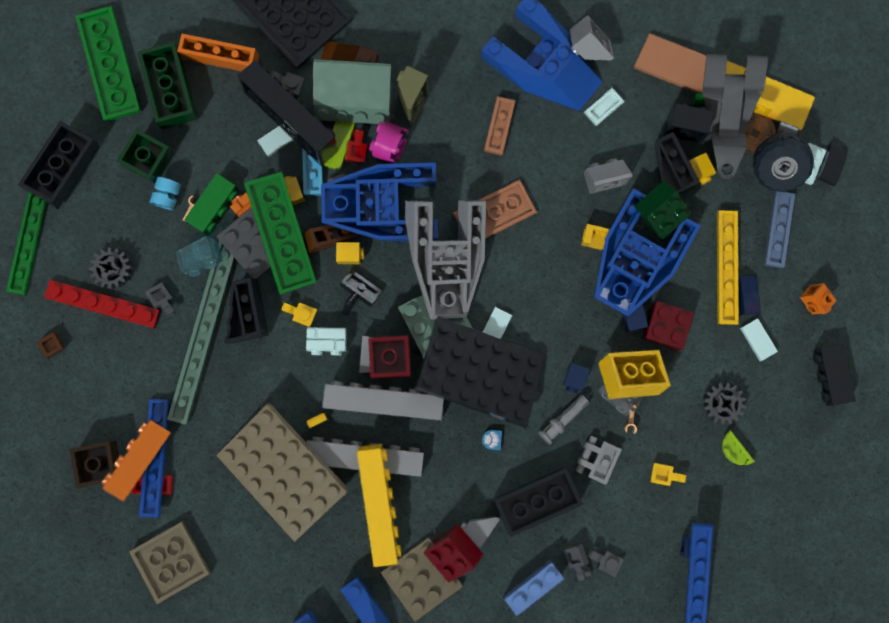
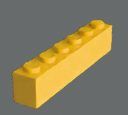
(378, 505)

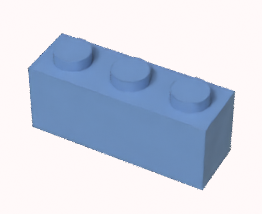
(533, 587)

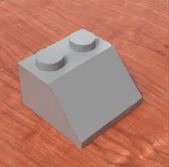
(590, 41)
(607, 175)

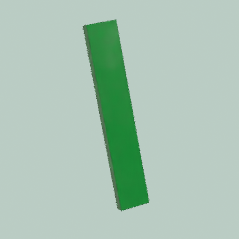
(26, 245)

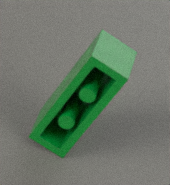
(212, 204)

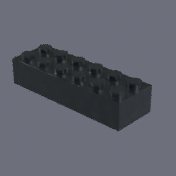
(288, 112)

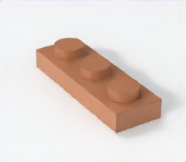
(499, 126)

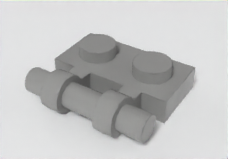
(603, 463)

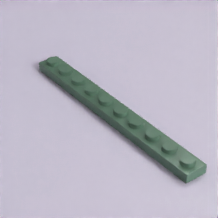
(201, 338)

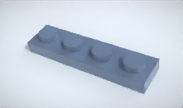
(779, 229)

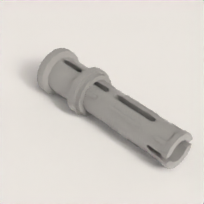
(557, 425)

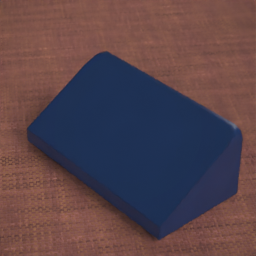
(748, 295)

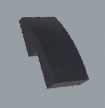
(833, 165)

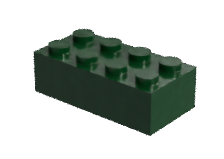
(167, 85)

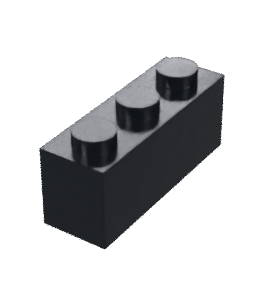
(834, 375)

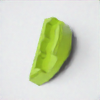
(734, 450)

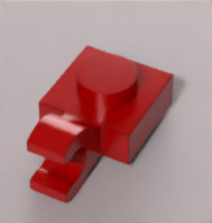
(356, 149)

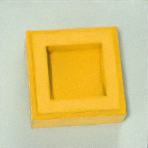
(317, 420)

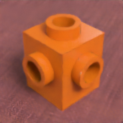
(818, 299)

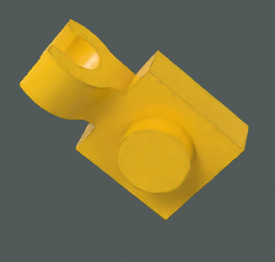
(302, 314)
(664, 474)

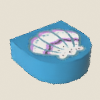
(492, 439)

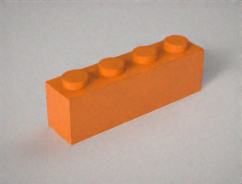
(216, 52)
(136, 460)

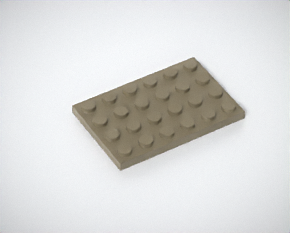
(282, 472)

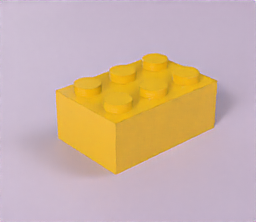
(634, 374)

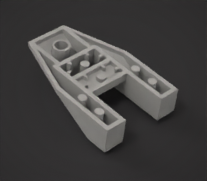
(447, 268)

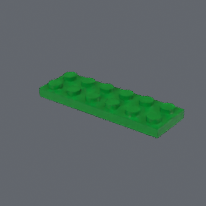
(108, 64)
(280, 232)

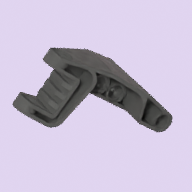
(733, 103)

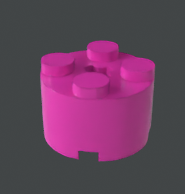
(389, 142)

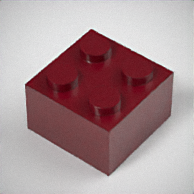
(668, 326)
(389, 357)
(453, 553)

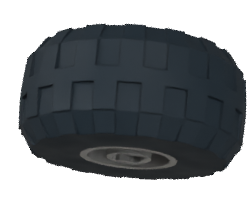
(783, 162)

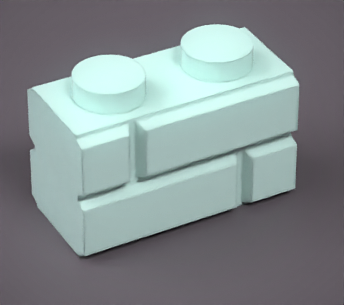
(326, 340)

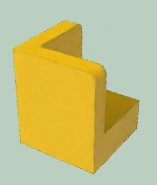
(594, 236)

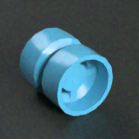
(165, 193)

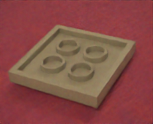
(169, 562)
(419, 582)

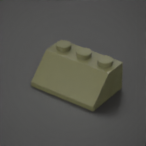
(412, 91)

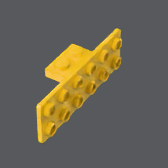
(779, 100)

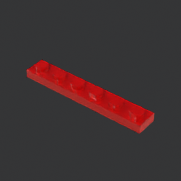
(102, 304)

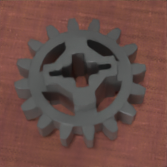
(114, 258)
(729, 410)

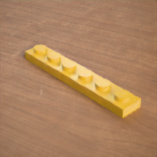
(727, 268)

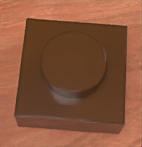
(50, 345)

